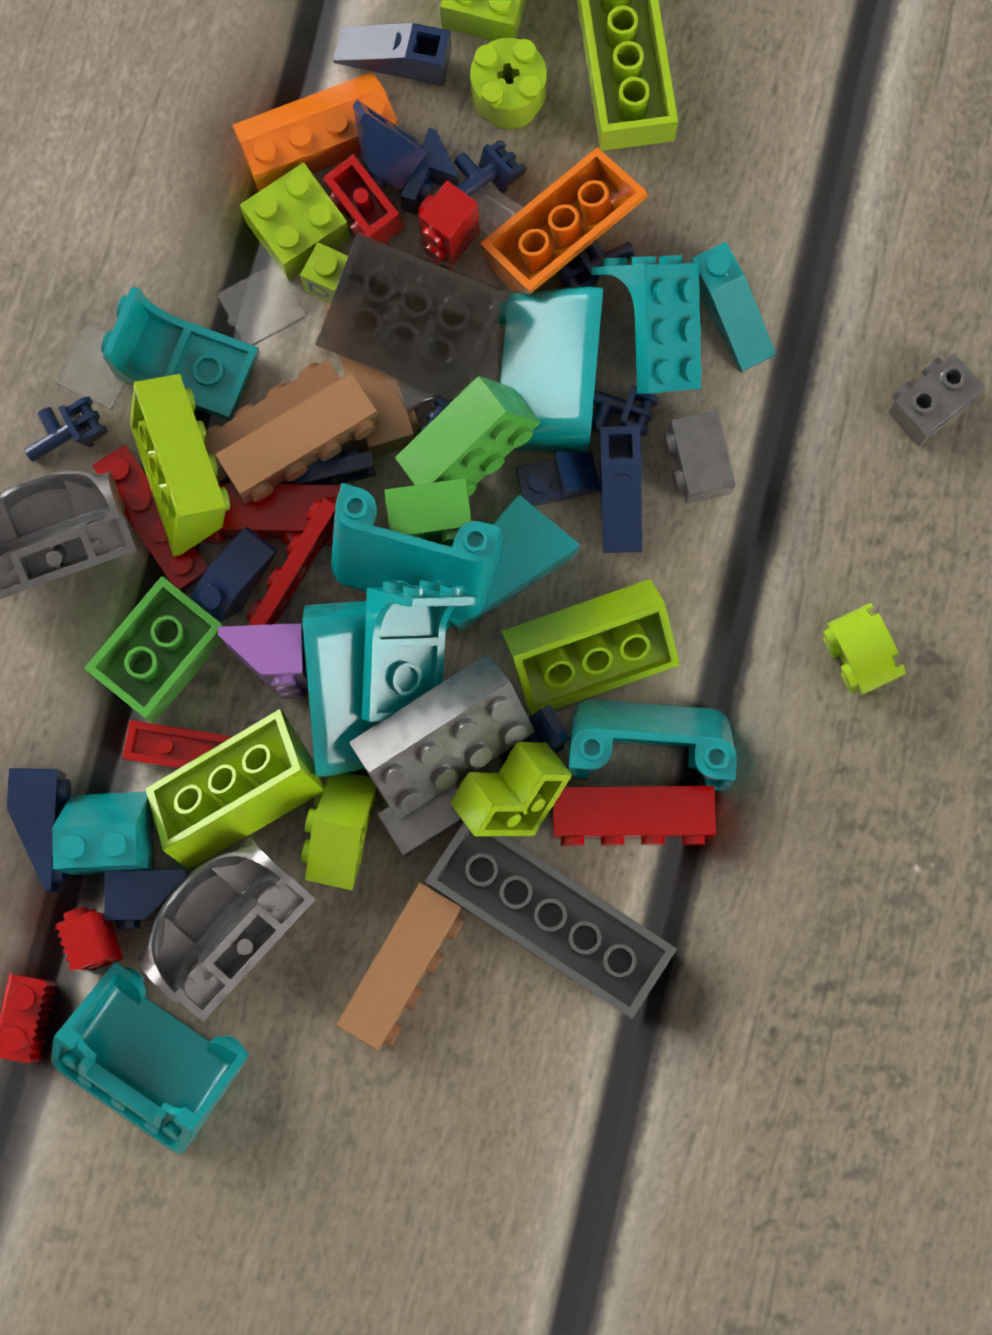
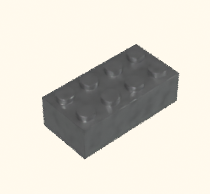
(443, 736)

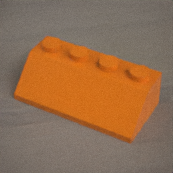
(309, 130)
(561, 222)

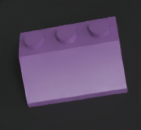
(272, 654)

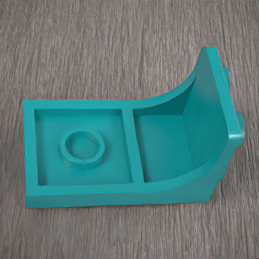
(665, 320)
(157, 344)
(405, 642)

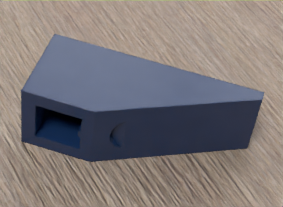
(397, 50)
(620, 488)
(34, 805)

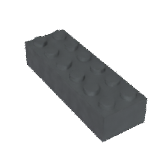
(552, 918)

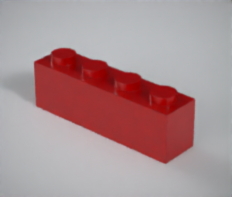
(274, 517)
(634, 813)

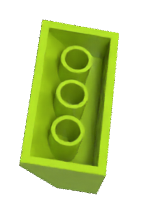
(177, 461)
(592, 647)
(233, 790)

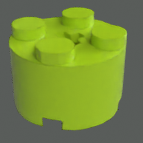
(502, 63)
(864, 650)

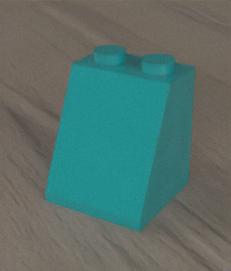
(104, 834)

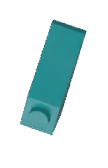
(733, 307)

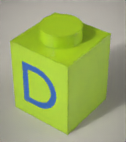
(323, 271)

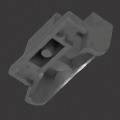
(50, 528)
(222, 925)

